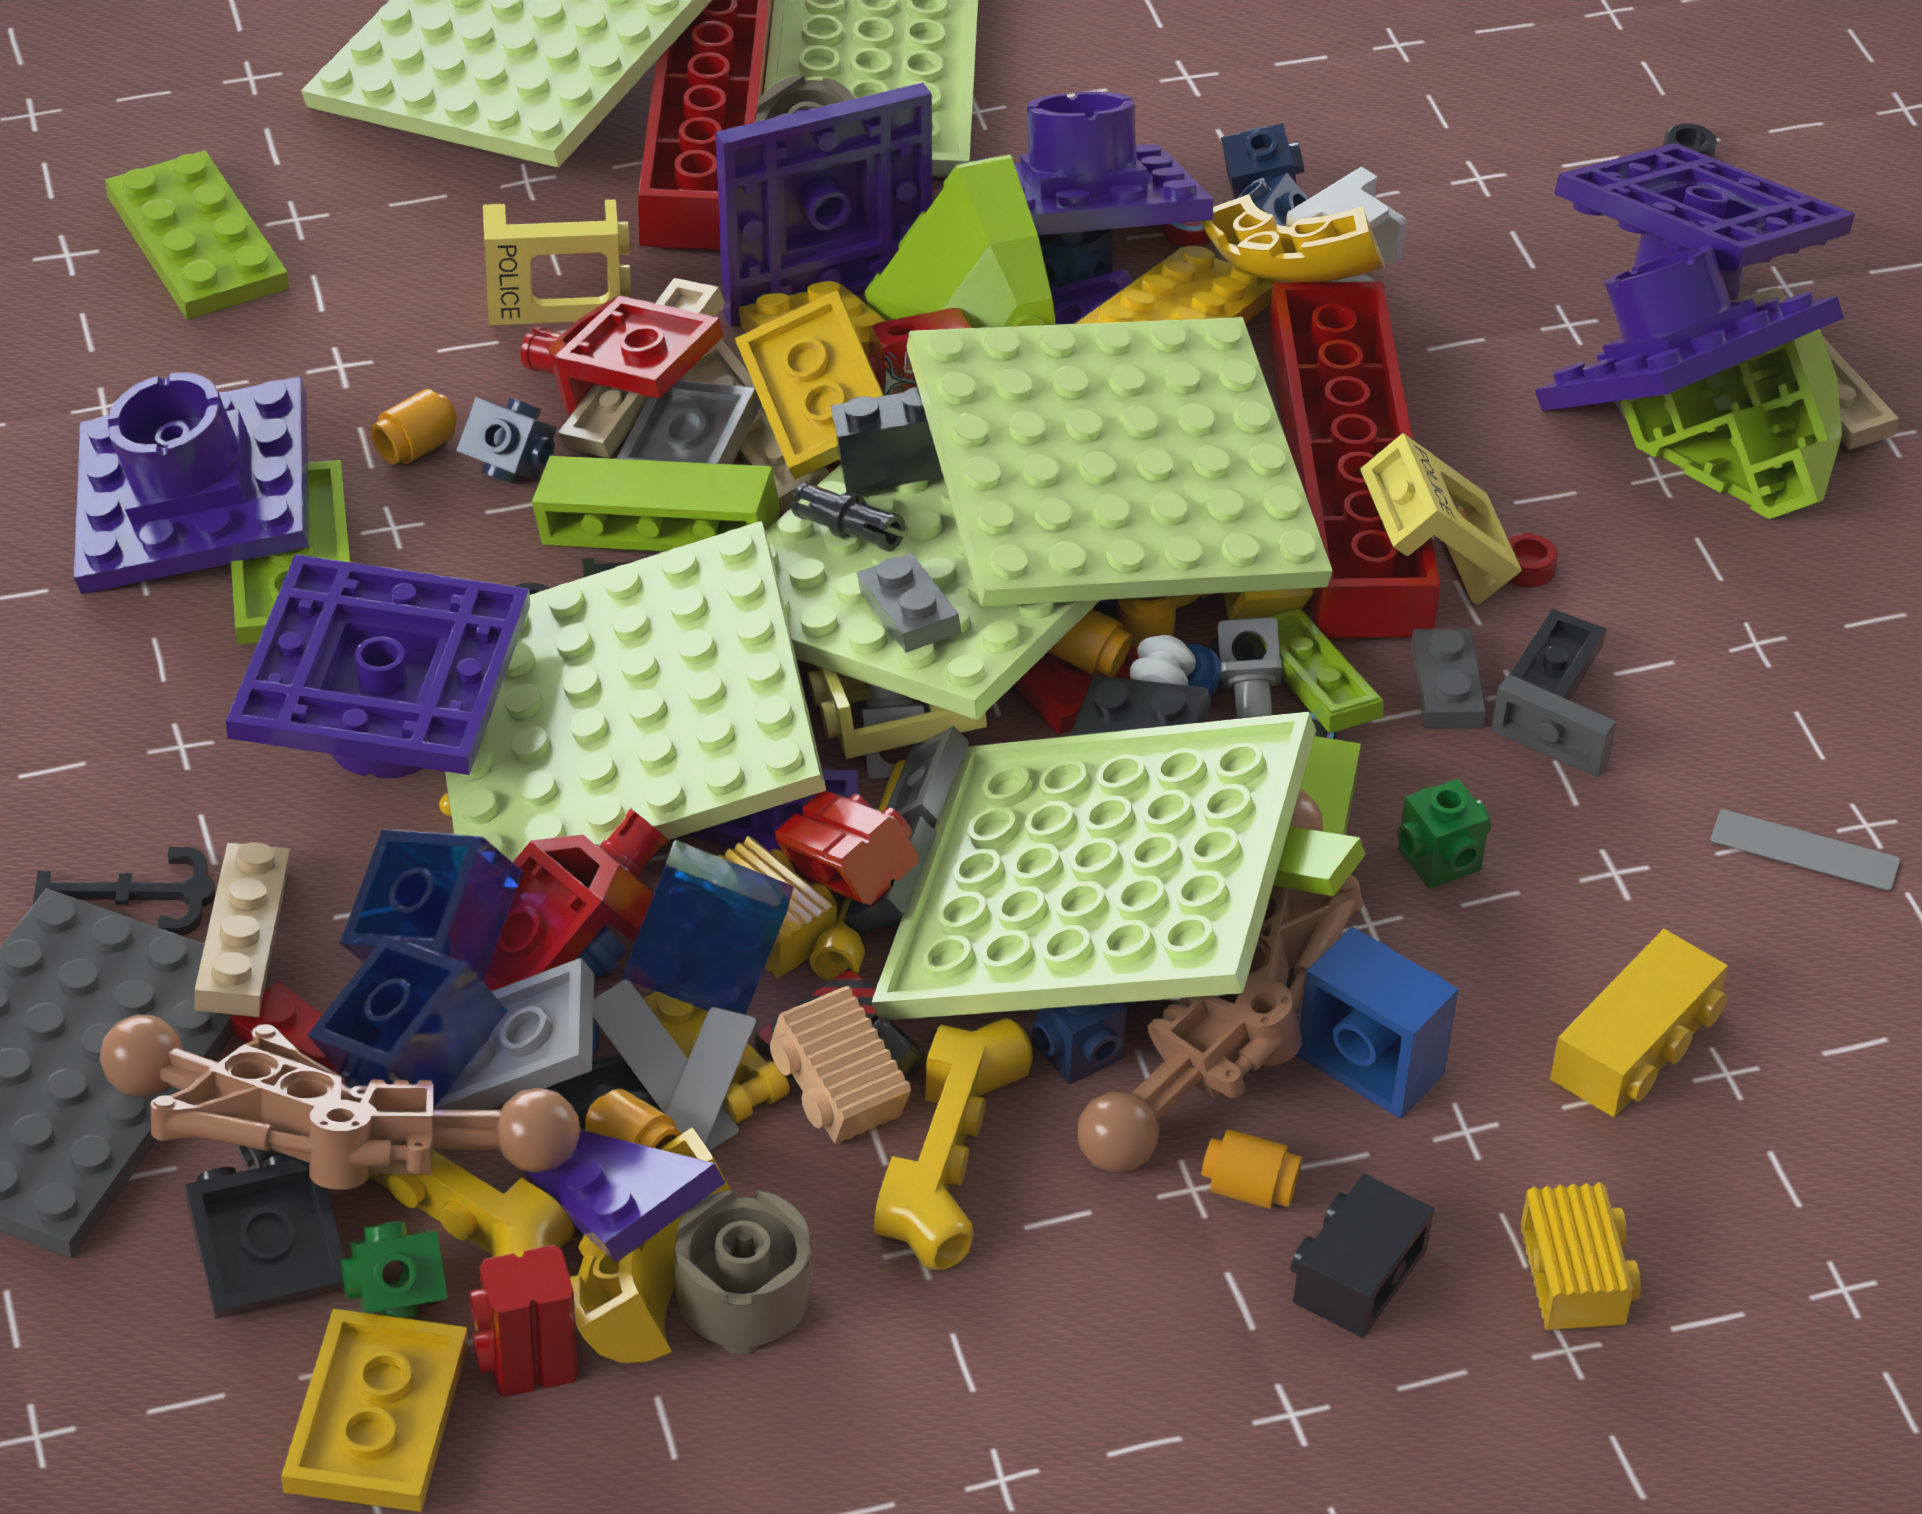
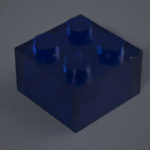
(435, 894)
(707, 930)
(408, 1018)

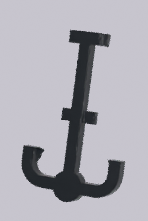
(194, 891)

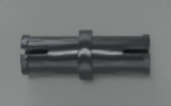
(848, 516)

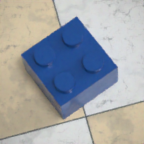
(1376, 1021)

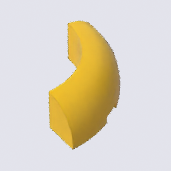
(1306, 252)
(626, 1302)

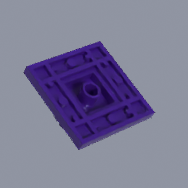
(1093, 175)
(821, 194)
(1697, 201)
(1680, 330)
(190, 479)
(379, 666)

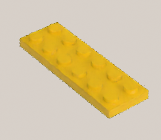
(1187, 287)

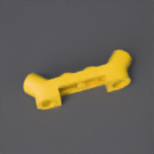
(915, 1194)
(478, 1212)

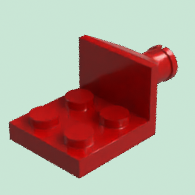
(622, 347)
(570, 894)

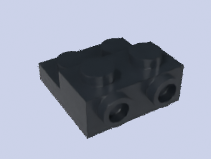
(264, 1235)

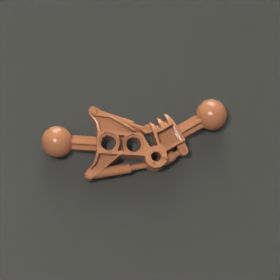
(1220, 1039)
(288, 1103)

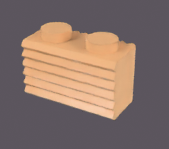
(839, 1065)

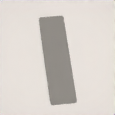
(1805, 849)
(649, 1050)
(710, 1071)

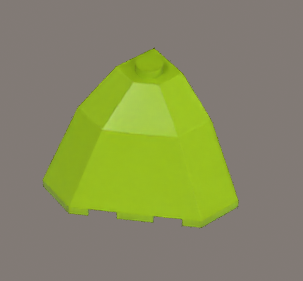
(970, 254)
(1752, 429)

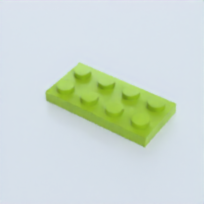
(196, 234)
(259, 579)

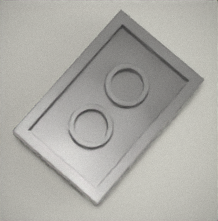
(535, 1044)

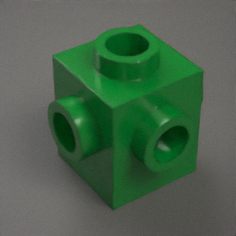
(1443, 832)
(420, 1276)

